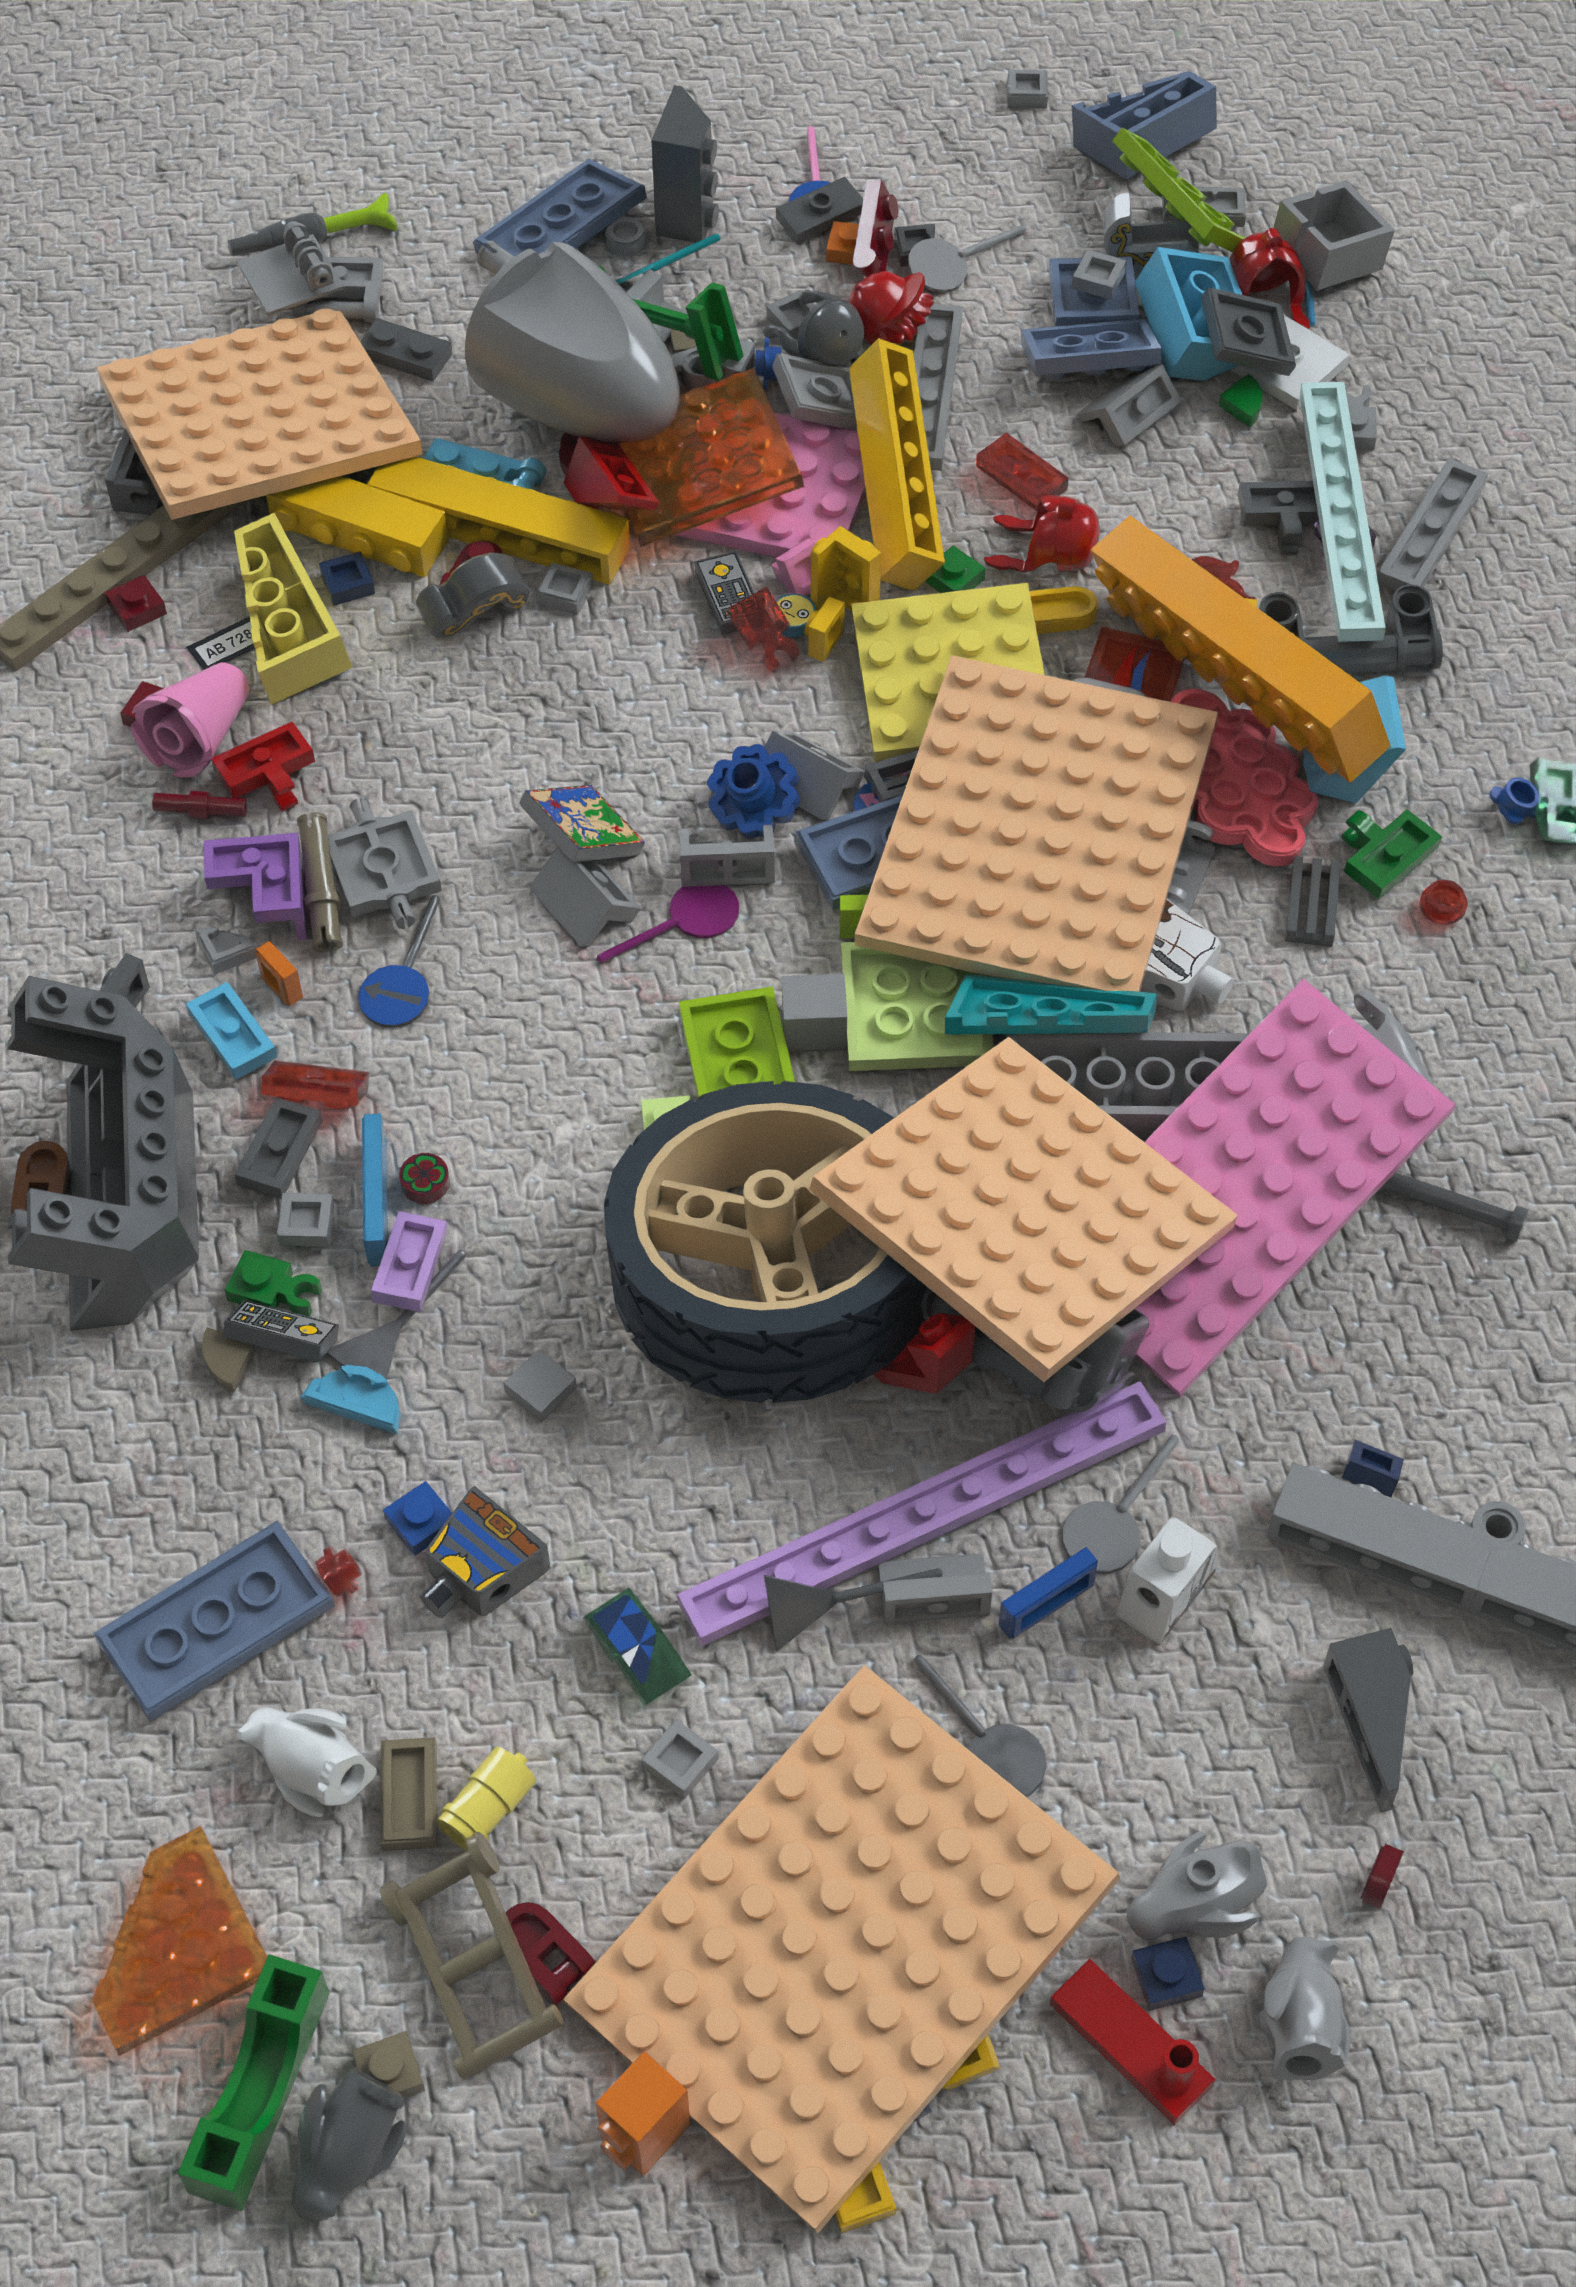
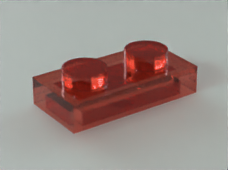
(1021, 470)
(302, 1082)

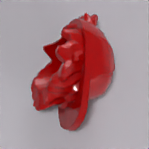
(891, 306)

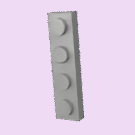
(1432, 526)

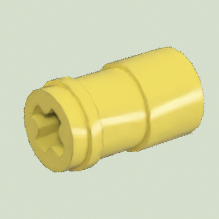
(488, 1796)

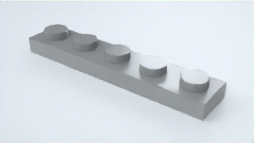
(935, 369)

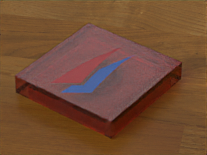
(1135, 663)

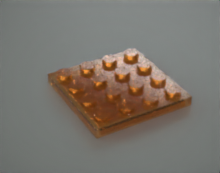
(712, 459)

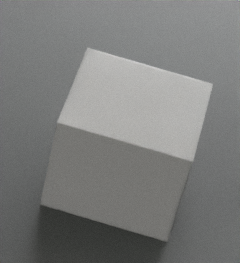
(814, 1012)

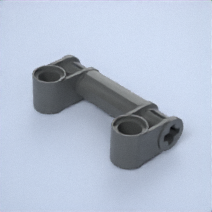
(1409, 639)

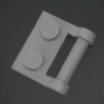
(361, 280)

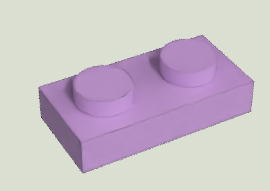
(409, 1261)

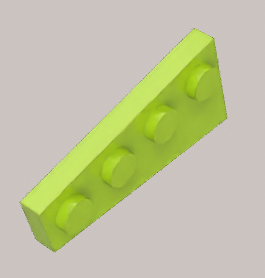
(1184, 199)

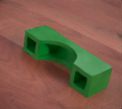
(239, 2128)

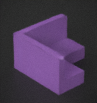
(267, 864)

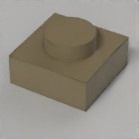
(391, 2063)

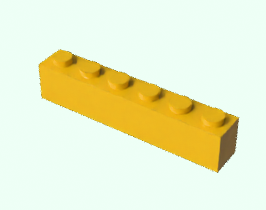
(896, 464)
(513, 517)

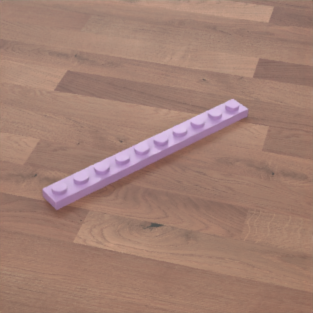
(925, 1510)

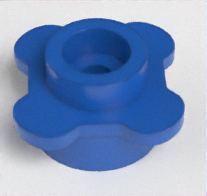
(764, 361)
(1516, 799)

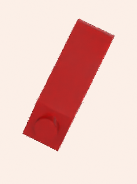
(606, 478)

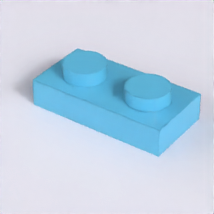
(231, 1030)

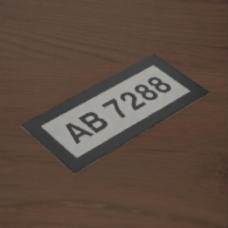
(223, 645)

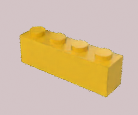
(364, 520)

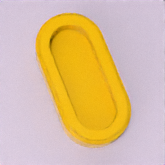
(1064, 609)

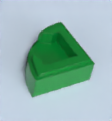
(1243, 400)

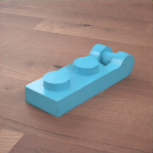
(487, 464)

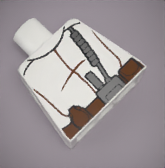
(1184, 962)
(1176, 1571)

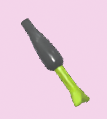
(272, 235)

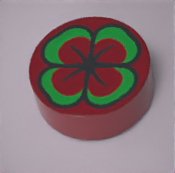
(424, 1178)

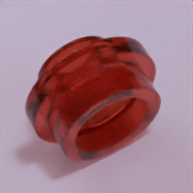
(1446, 893)
(339, 1570)

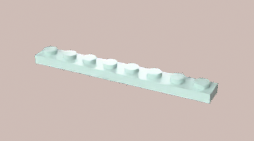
(1342, 513)

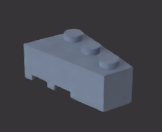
(1165, 114)

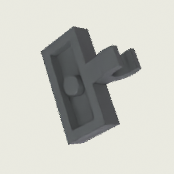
(1280, 504)

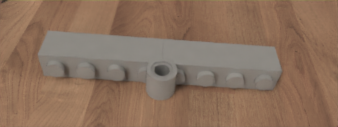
(1431, 1554)

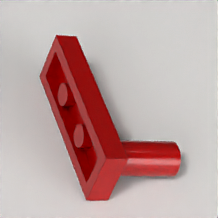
(1133, 2042)

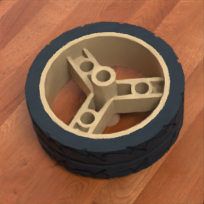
(673, 1201)

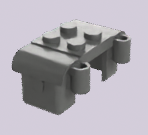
(1080, 1383)

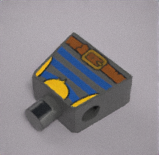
(481, 1558)

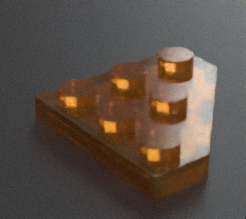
(178, 1946)

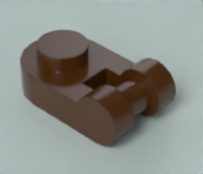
(40, 1167)

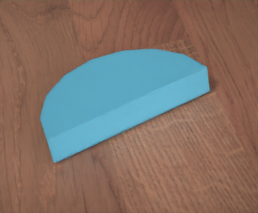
(357, 1395)

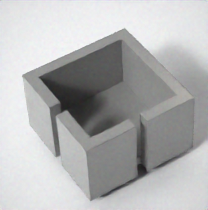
(1334, 234)

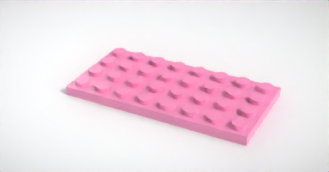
(1295, 1145)

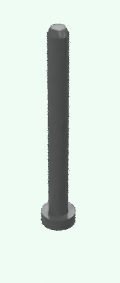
(1459, 1204)

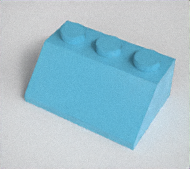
(1173, 305)

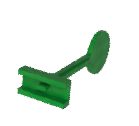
(707, 322)

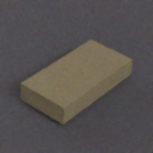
(409, 1794)

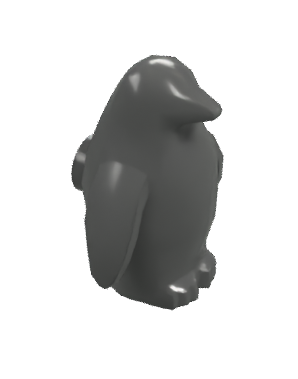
(344, 2142)

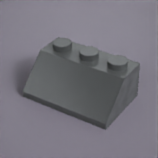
(683, 170)

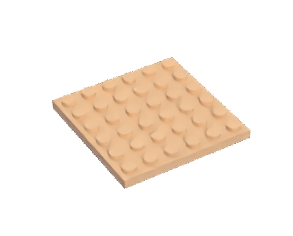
(257, 412)
(1024, 1206)

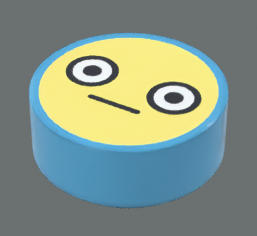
(797, 611)

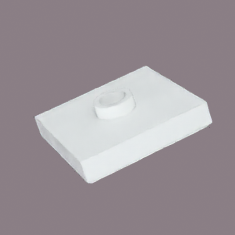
(1314, 359)

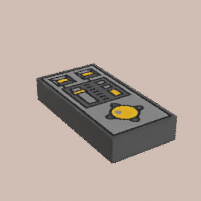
(723, 586)
(281, 1330)

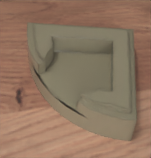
(226, 1358)

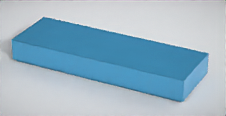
(374, 1188)

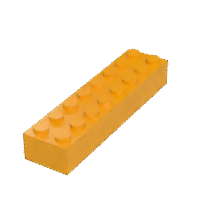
(1241, 650)

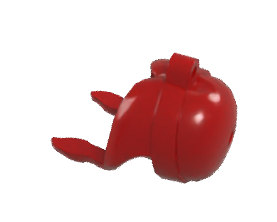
(1268, 262)
(1061, 535)

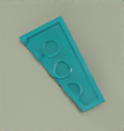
(1032, 1007)

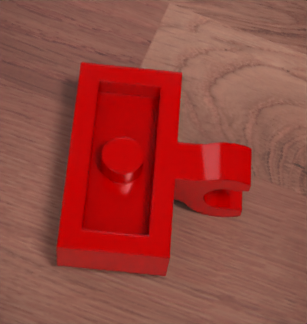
(265, 761)

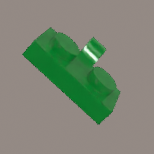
(1388, 852)

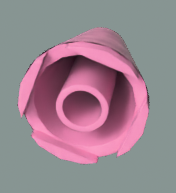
(190, 718)

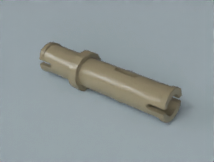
(321, 898)

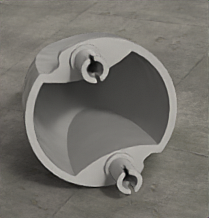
(569, 347)

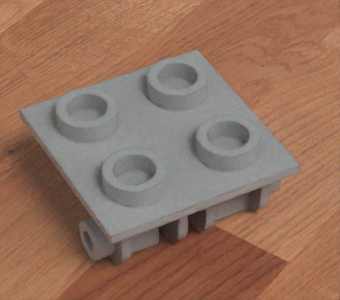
(290, 272)

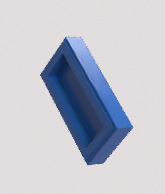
(1048, 1593)

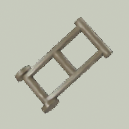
(404, 1908)

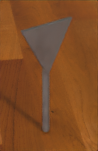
(377, 1346)

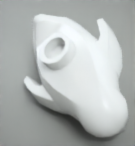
(308, 1756)

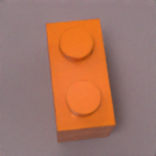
(642, 2115)

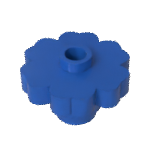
(753, 790)

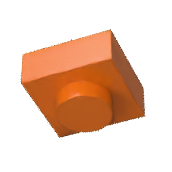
(842, 243)

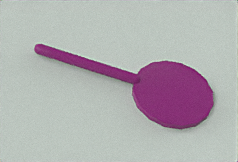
(693, 910)

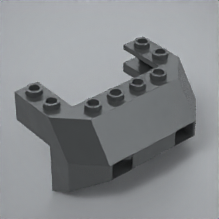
(130, 1151)

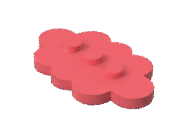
(1250, 785)

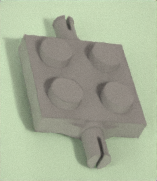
(382, 863)

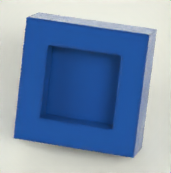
(417, 1517)

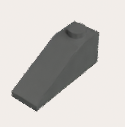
(1372, 1691)

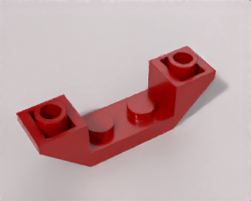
(932, 1356)

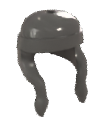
(821, 329)

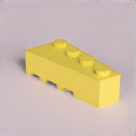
(288, 620)

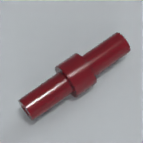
(199, 804)

